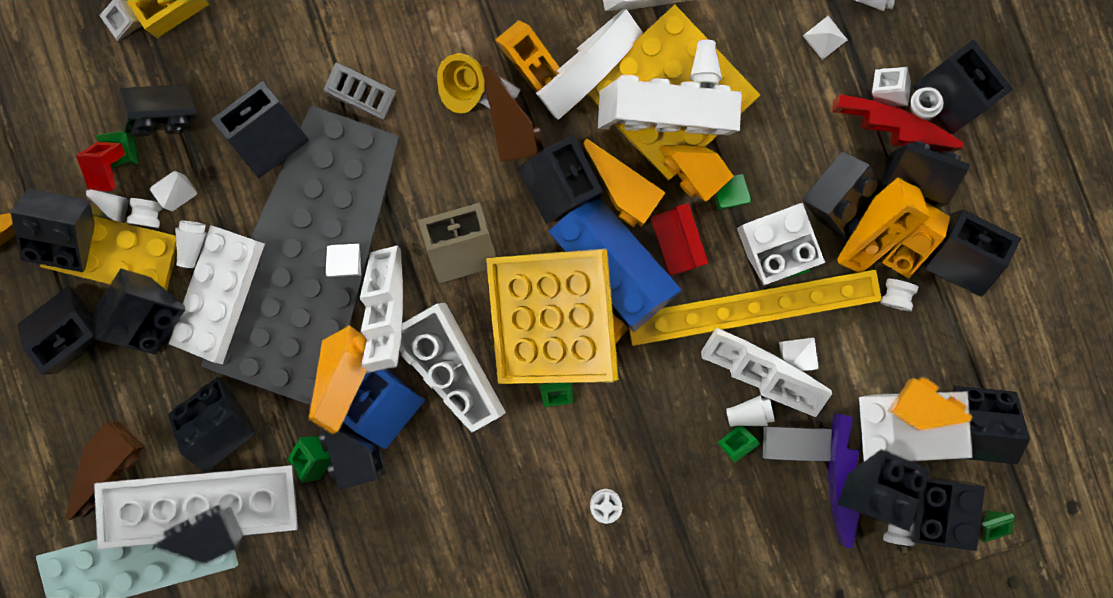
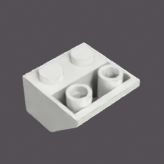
(781, 244)

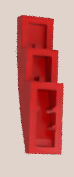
(902, 124)

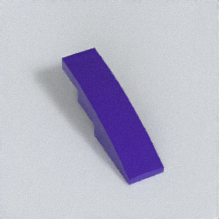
(842, 462)

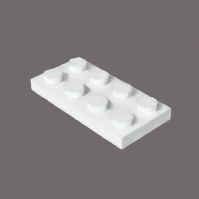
(216, 294)

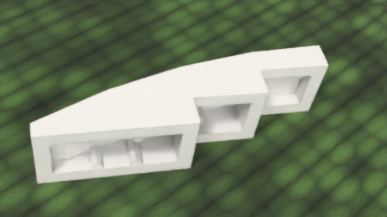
(591, 64)
(384, 309)
(767, 372)

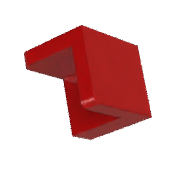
(96, 163)

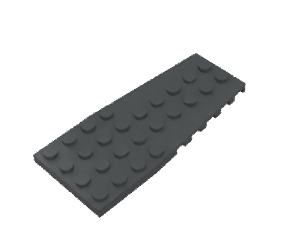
(321, 198)

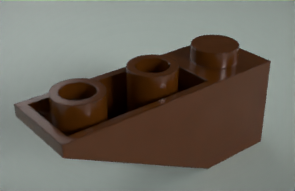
(102, 461)

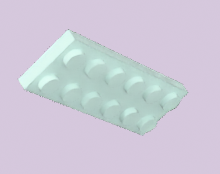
(118, 571)

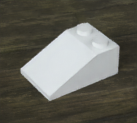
(891, 434)

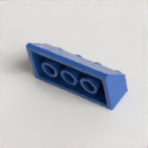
(636, 279)

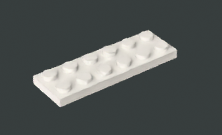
(143, 508)

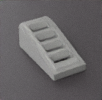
(334, 81)

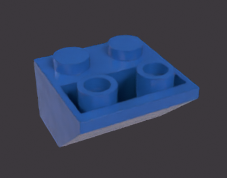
(382, 407)

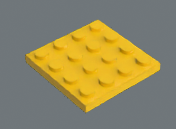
(669, 53)
(552, 317)

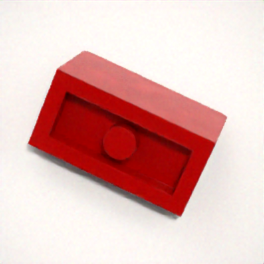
(679, 240)

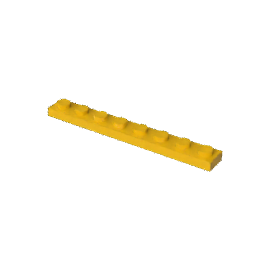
(759, 307)

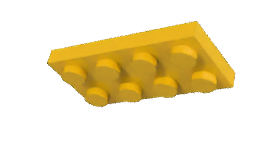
(130, 248)

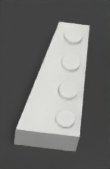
(669, 106)
(449, 366)

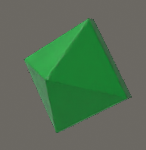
(557, 394)
(738, 443)
(996, 525)

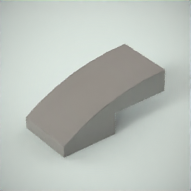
(797, 443)

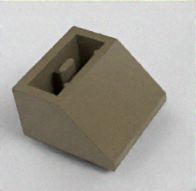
(457, 242)

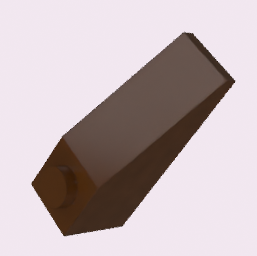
(511, 123)

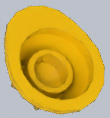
(460, 82)

